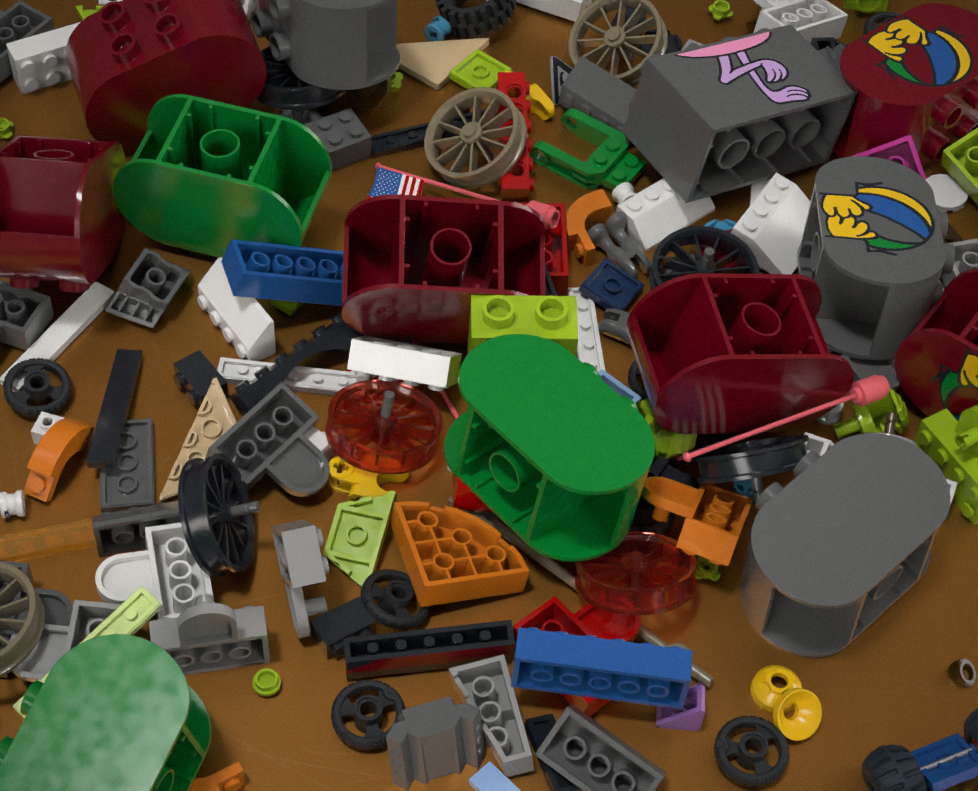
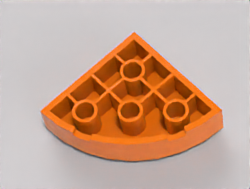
(454, 554)

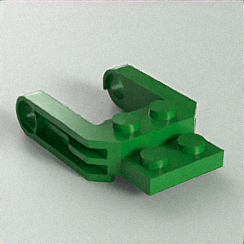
(606, 166)

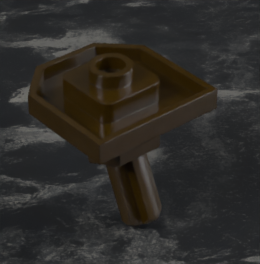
(371, 96)

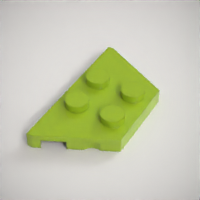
(359, 535)

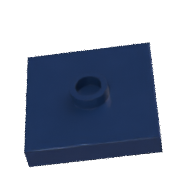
(611, 286)

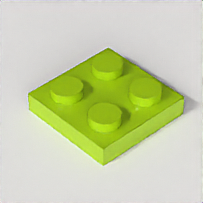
(478, 71)

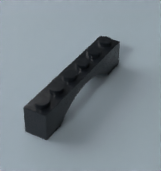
(332, 338)

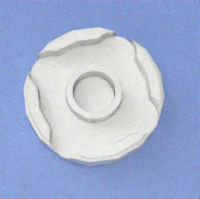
(947, 193)

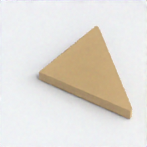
(435, 59)
(210, 424)

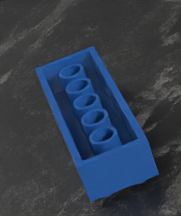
(284, 272)
(601, 668)

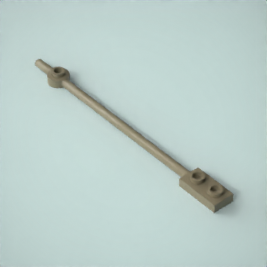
(493, 520)

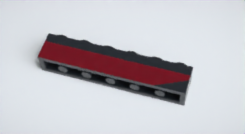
(427, 649)

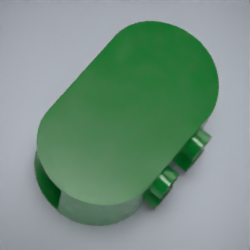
(222, 176)
(549, 446)
(108, 721)

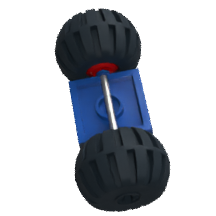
(936, 764)

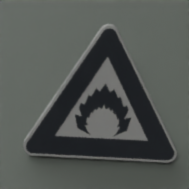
(559, 73)

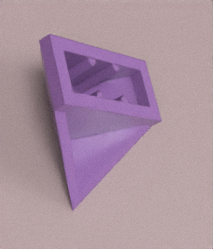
(690, 717)

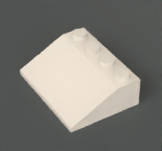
(775, 225)

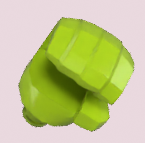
(872, 417)
(666, 443)

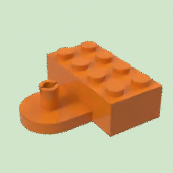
(711, 513)

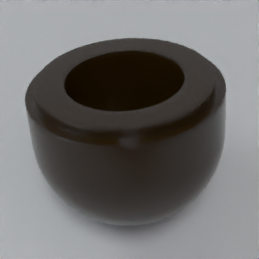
(956, 675)

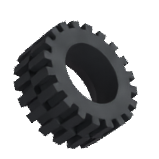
(476, 19)

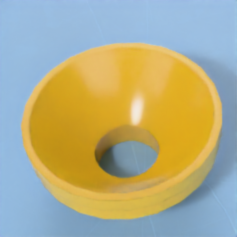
(766, 694)
(806, 714)

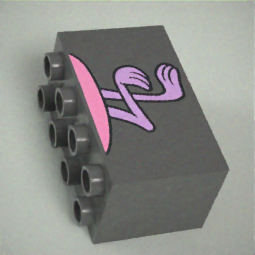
(737, 111)

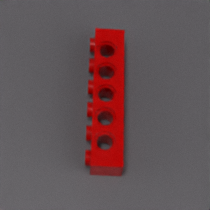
(516, 187)

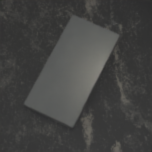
(132, 478)

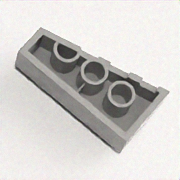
(489, 688)

